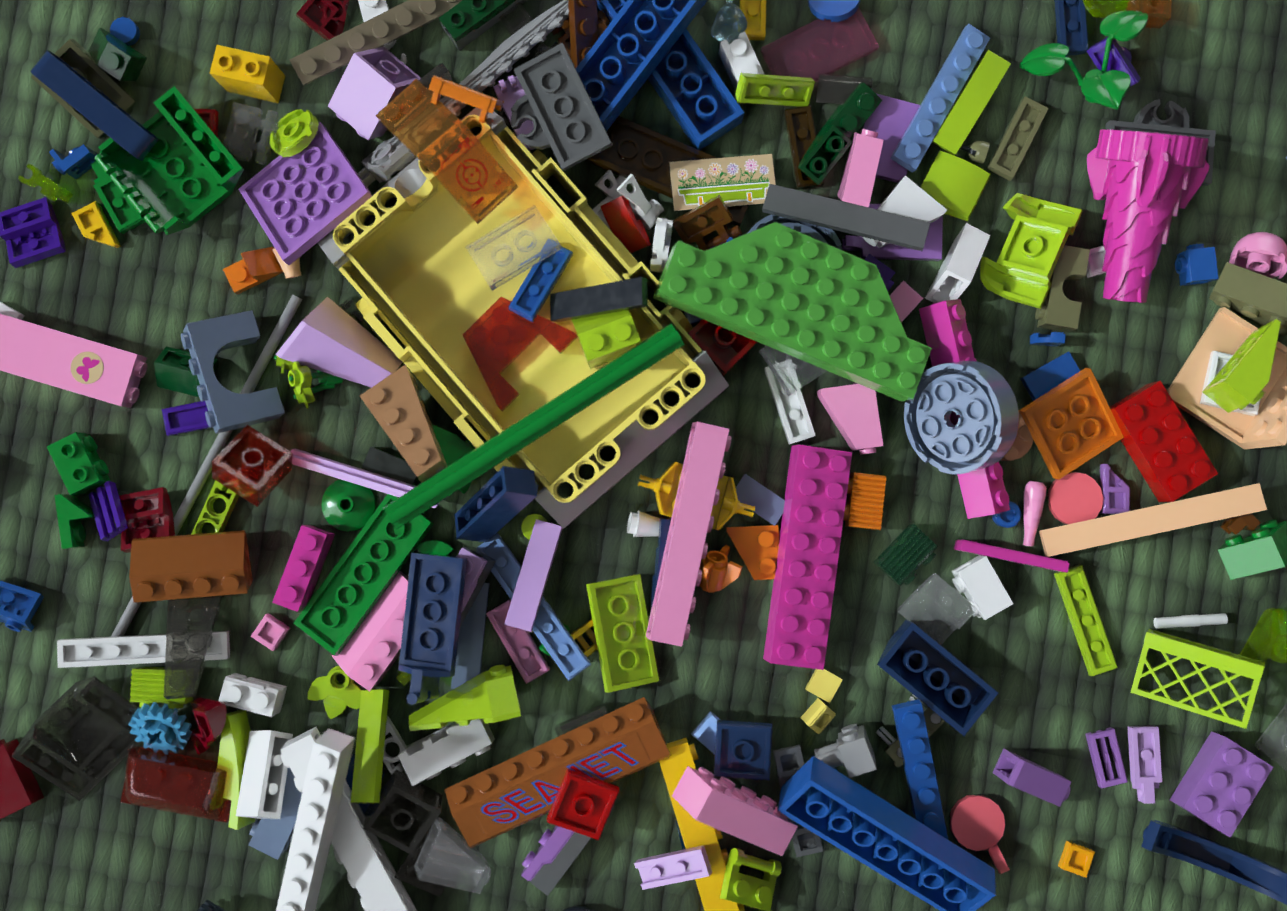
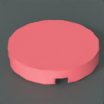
(1075, 498)
(977, 822)

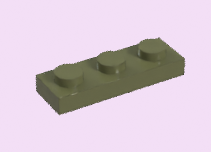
(1017, 138)

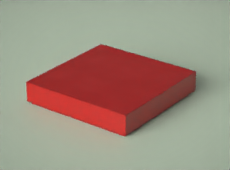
(583, 804)

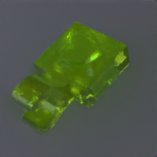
(49, 187)

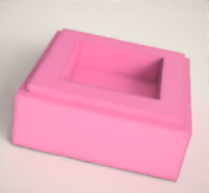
(270, 632)

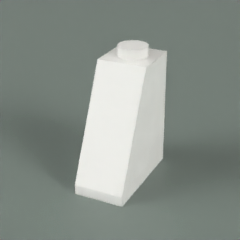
(909, 201)
(958, 265)

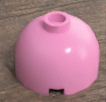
(1261, 254)

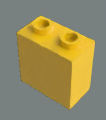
(247, 73)

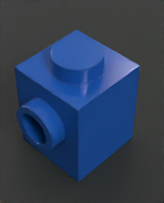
(1196, 265)

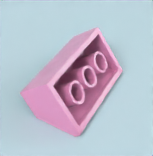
(378, 638)

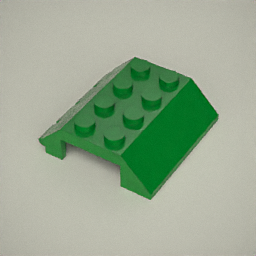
(181, 174)

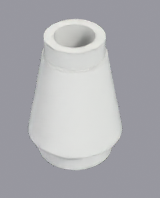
(643, 525)

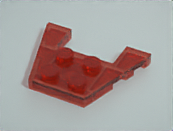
(501, 337)

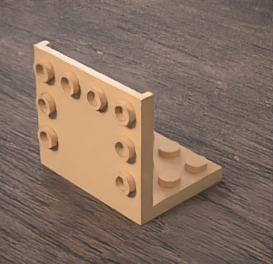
(1226, 335)

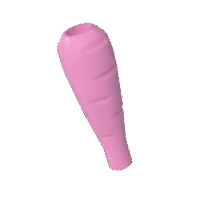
(1032, 510)

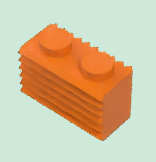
(865, 501)

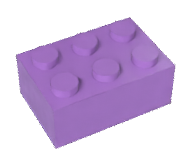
(1221, 783)

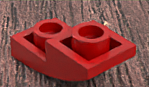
(624, 224)

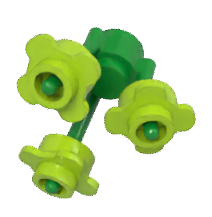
(302, 378)

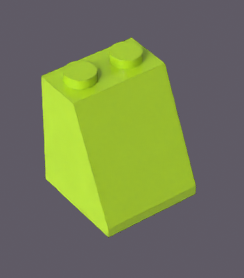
(606, 336)

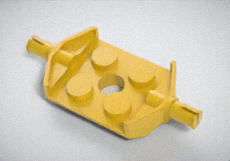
(666, 491)

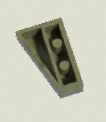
(1252, 295)

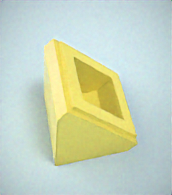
(818, 716)

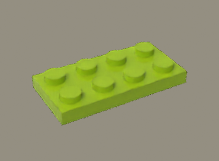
(620, 633)

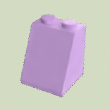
(367, 87)

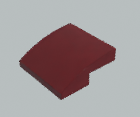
(147, 516)

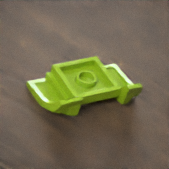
(1029, 250)

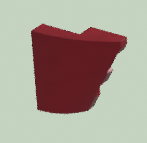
(324, 16)
(210, 720)

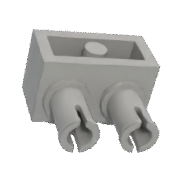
(851, 751)

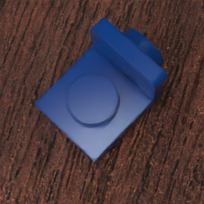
(76, 162)

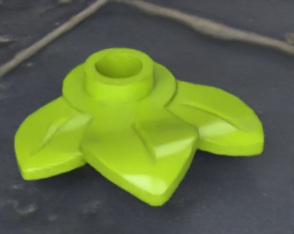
(335, 695)

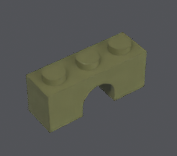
(1058, 311)

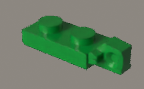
(118, 206)

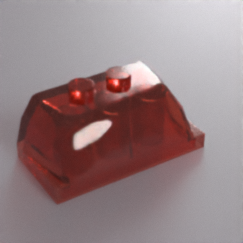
(175, 784)

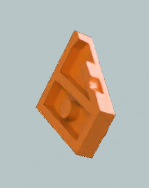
(757, 548)

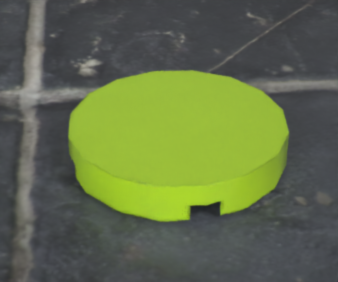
(294, 133)

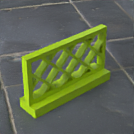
(1209, 657)

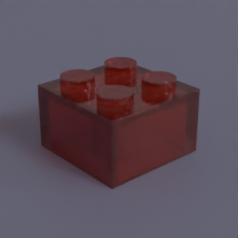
(252, 465)

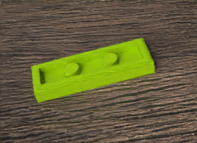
(774, 90)

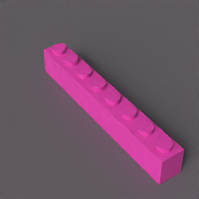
(951, 342)

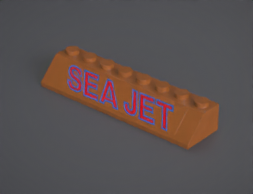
(530, 781)

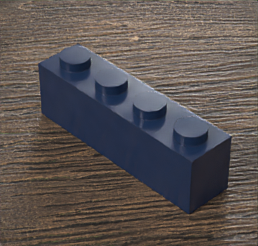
(495, 504)

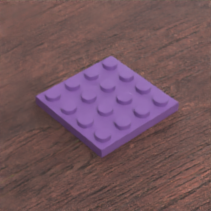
(305, 195)

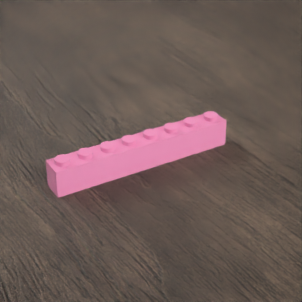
(687, 534)

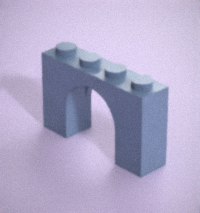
(226, 408)

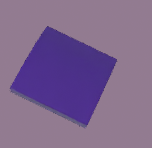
(31, 232)

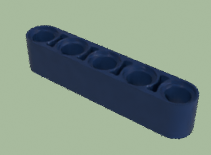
(94, 105)

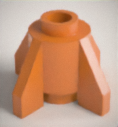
(717, 571)

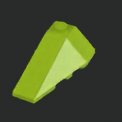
(485, 697)

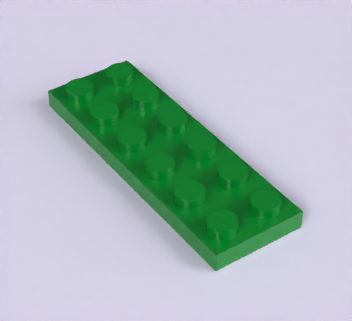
(360, 578)

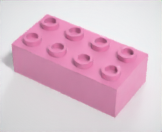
(734, 810)

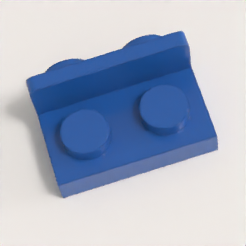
(18, 606)

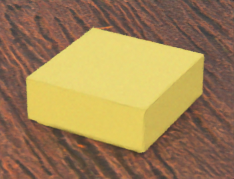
(824, 684)

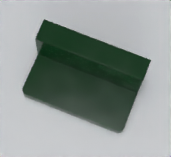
(174, 372)

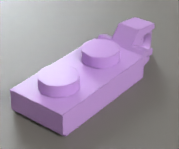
(1144, 761)

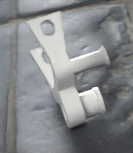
(641, 207)

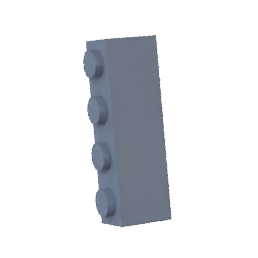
(275, 835)

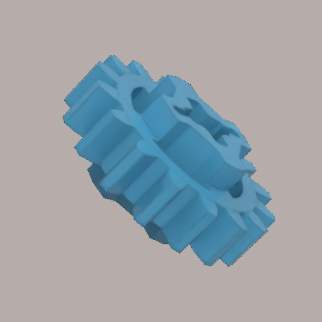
(160, 728)

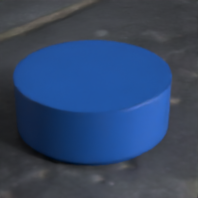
(125, 30)
(1008, 518)

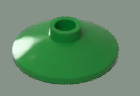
(361, 507)

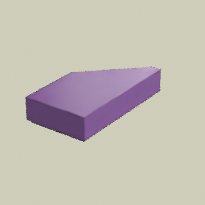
(1115, 492)

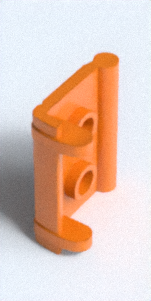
(466, 95)

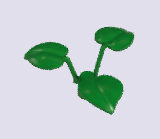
(1098, 85)

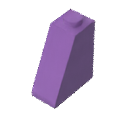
(1032, 778)

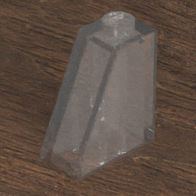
(450, 861)

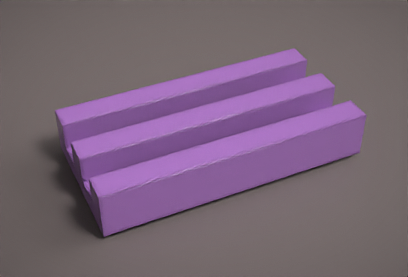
(1091, 740)

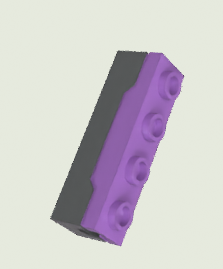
(553, 857)

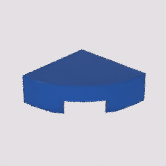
(1054, 339)

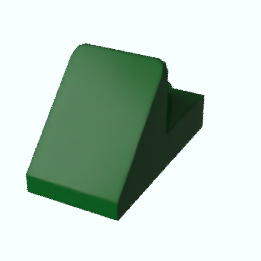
(69, 514)

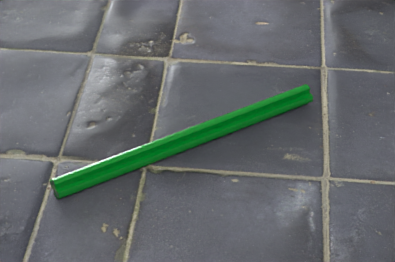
(533, 426)

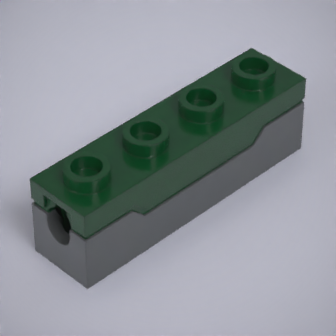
(473, 18)

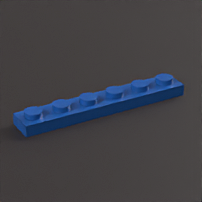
(919, 765)

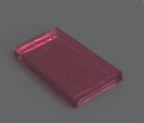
(820, 47)

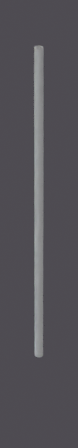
(219, 444)

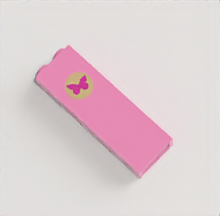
(70, 362)

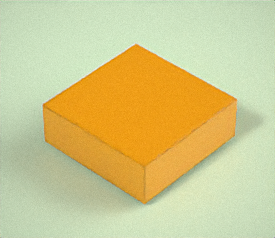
(1076, 859)

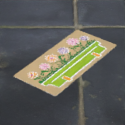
(736, 179)

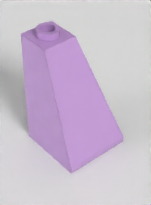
(339, 346)

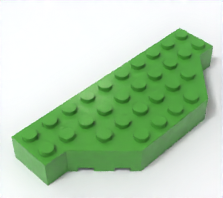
(800, 302)

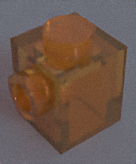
(1157, 10)

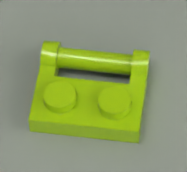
(748, 889)

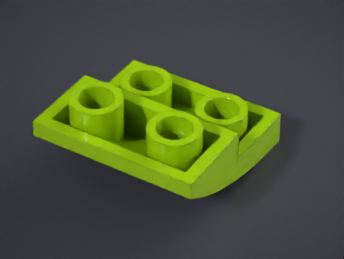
(955, 184)

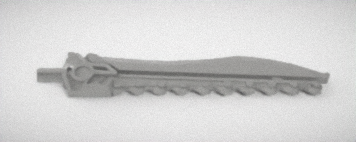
(394, 156)

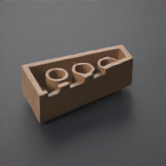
(403, 417)

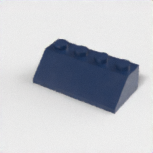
(936, 677)

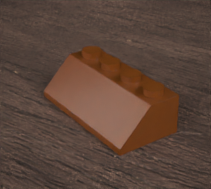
(190, 566)

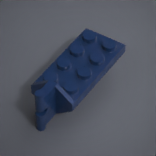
(431, 622)

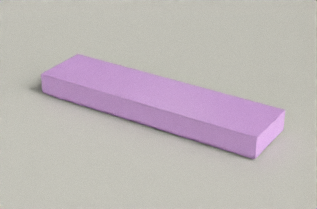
(533, 575)

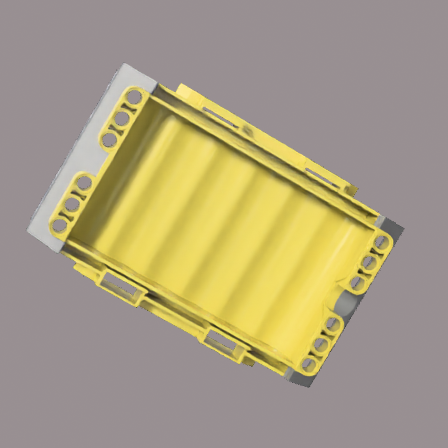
(430, 292)

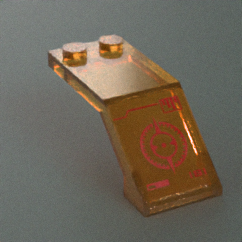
(447, 150)

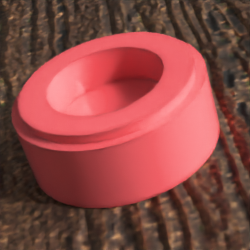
(998, 859)

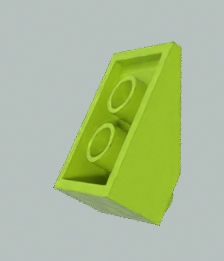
(1247, 371)

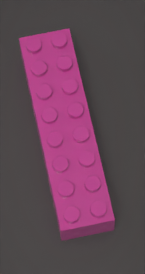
(807, 557)

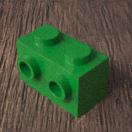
(79, 463)

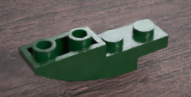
(838, 132)

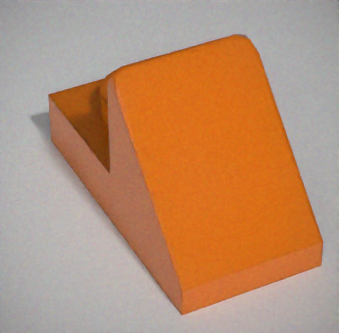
(253, 269)

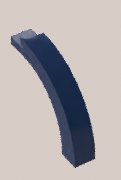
(1217, 858)

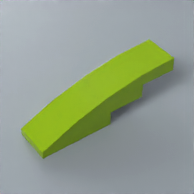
(971, 102)
(232, 759)

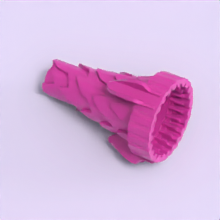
(1143, 186)

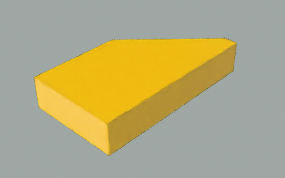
(95, 225)

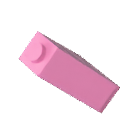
(861, 168)
(855, 415)

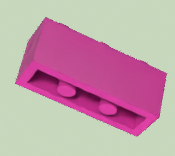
(303, 568)

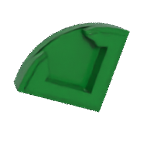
(435, 548)

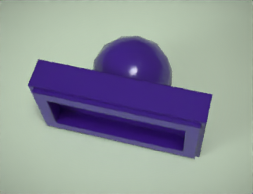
(1119, 59)

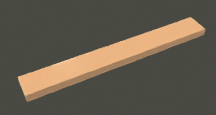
(1153, 520)

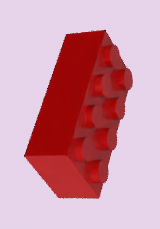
(1161, 442)

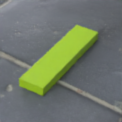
(1085, 620)
(370, 746)

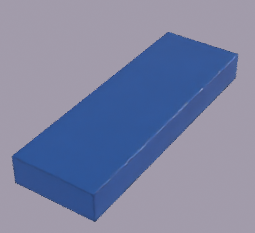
(539, 284)

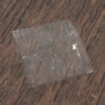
(937, 608)

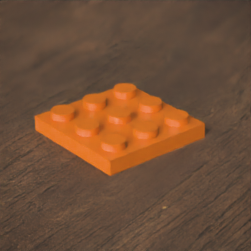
(1071, 423)

